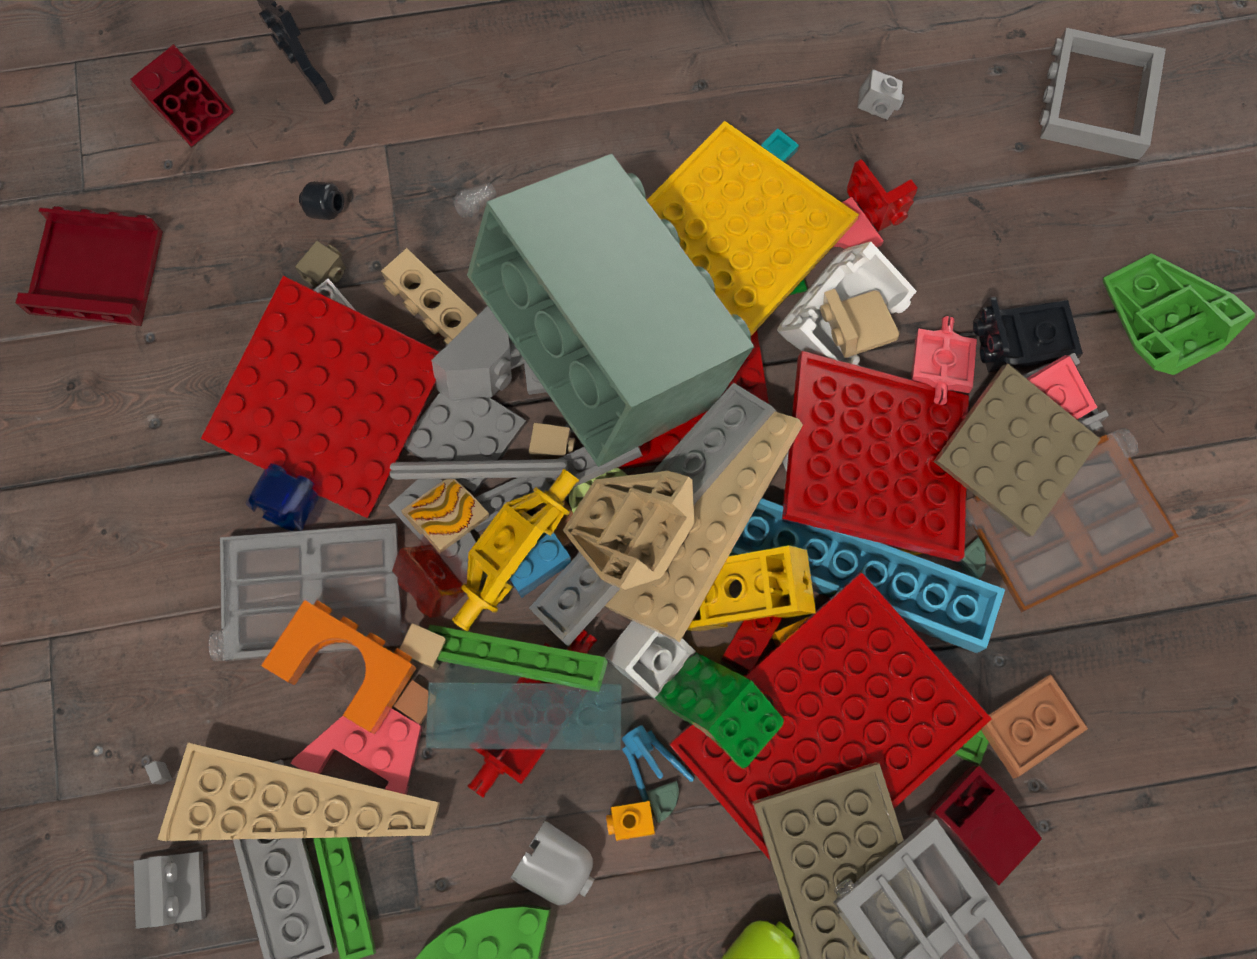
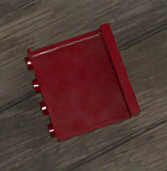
(93, 267)

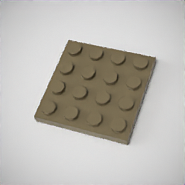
(1017, 450)

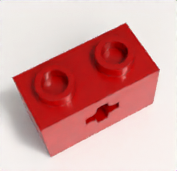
(750, 642)

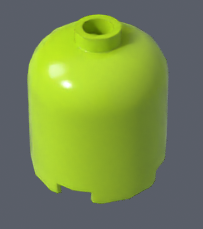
(763, 941)

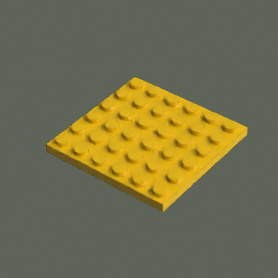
(749, 221)

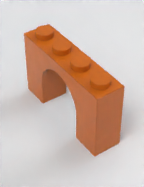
(313, 630)

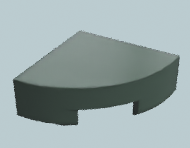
(974, 559)
(664, 800)

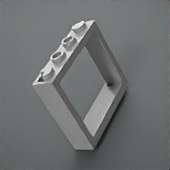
(1091, 136)

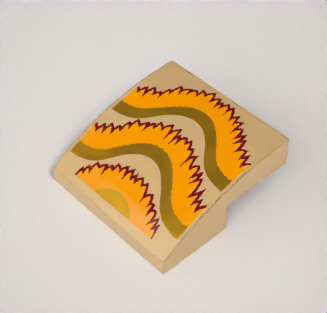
(445, 514)

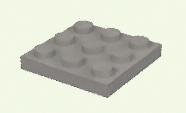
(464, 432)

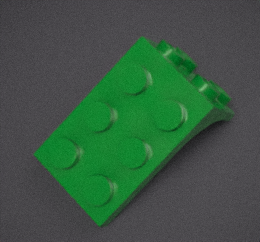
(723, 707)

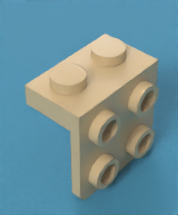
(858, 322)

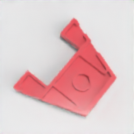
(386, 753)

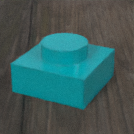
(780, 145)

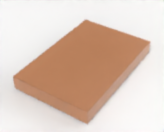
(1032, 726)

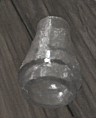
(471, 200)

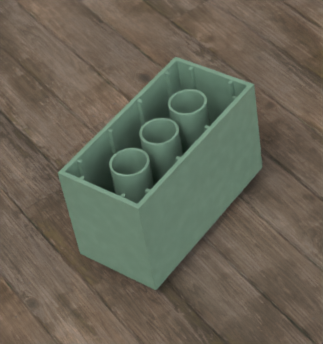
(606, 306)

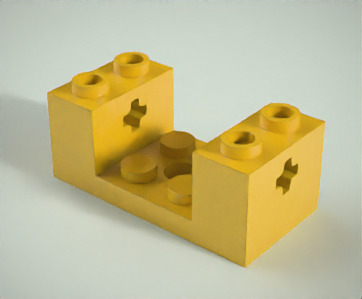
(772, 584)

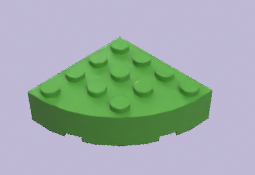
(493, 934)

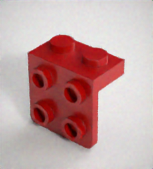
(880, 206)

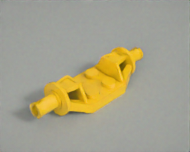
(507, 544)

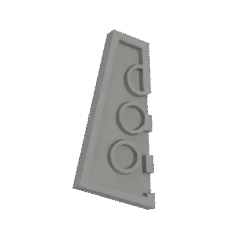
(454, 556)

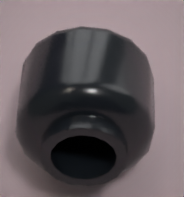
(321, 200)

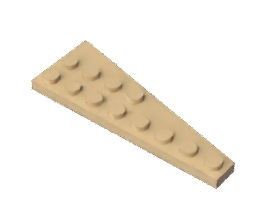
(719, 520)
(250, 798)

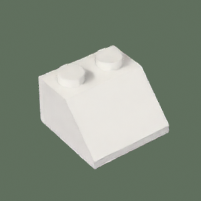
(648, 657)

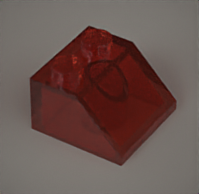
(427, 579)

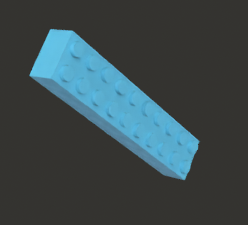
(921, 591)

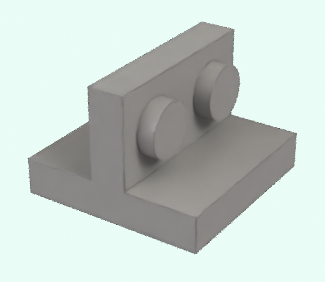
(169, 890)

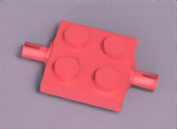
(944, 360)

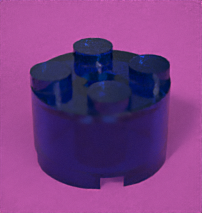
(283, 498)

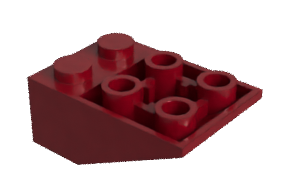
(181, 96)
(985, 823)

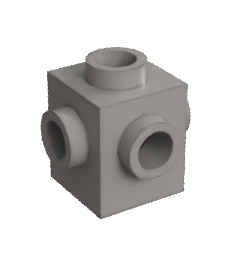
(880, 94)

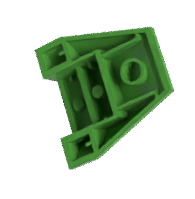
(1173, 313)

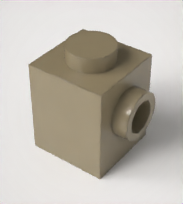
(321, 264)

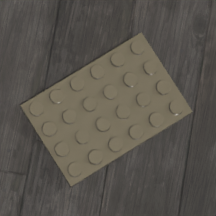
(820, 839)

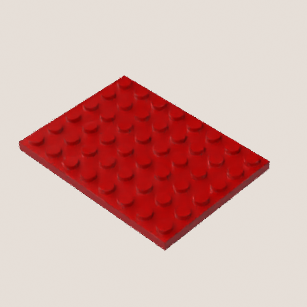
(850, 695)

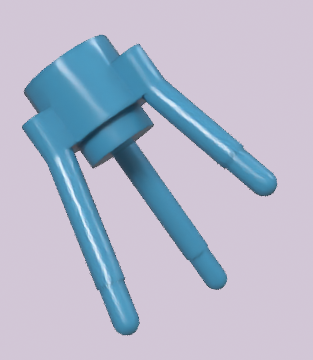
(639, 743)

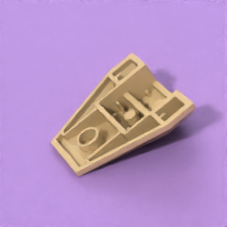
(633, 525)

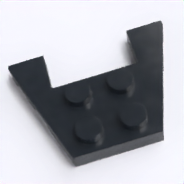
(285, 38)

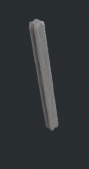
(478, 469)

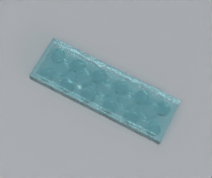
(523, 716)

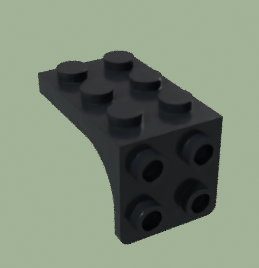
(1025, 334)

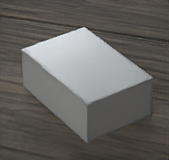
(158, 772)

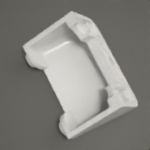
(851, 273)

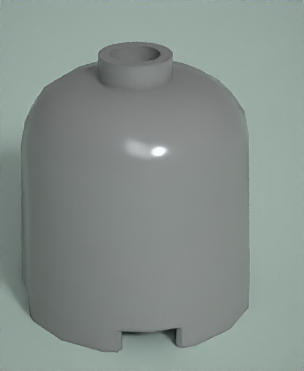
(556, 868)

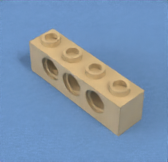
(408, 270)

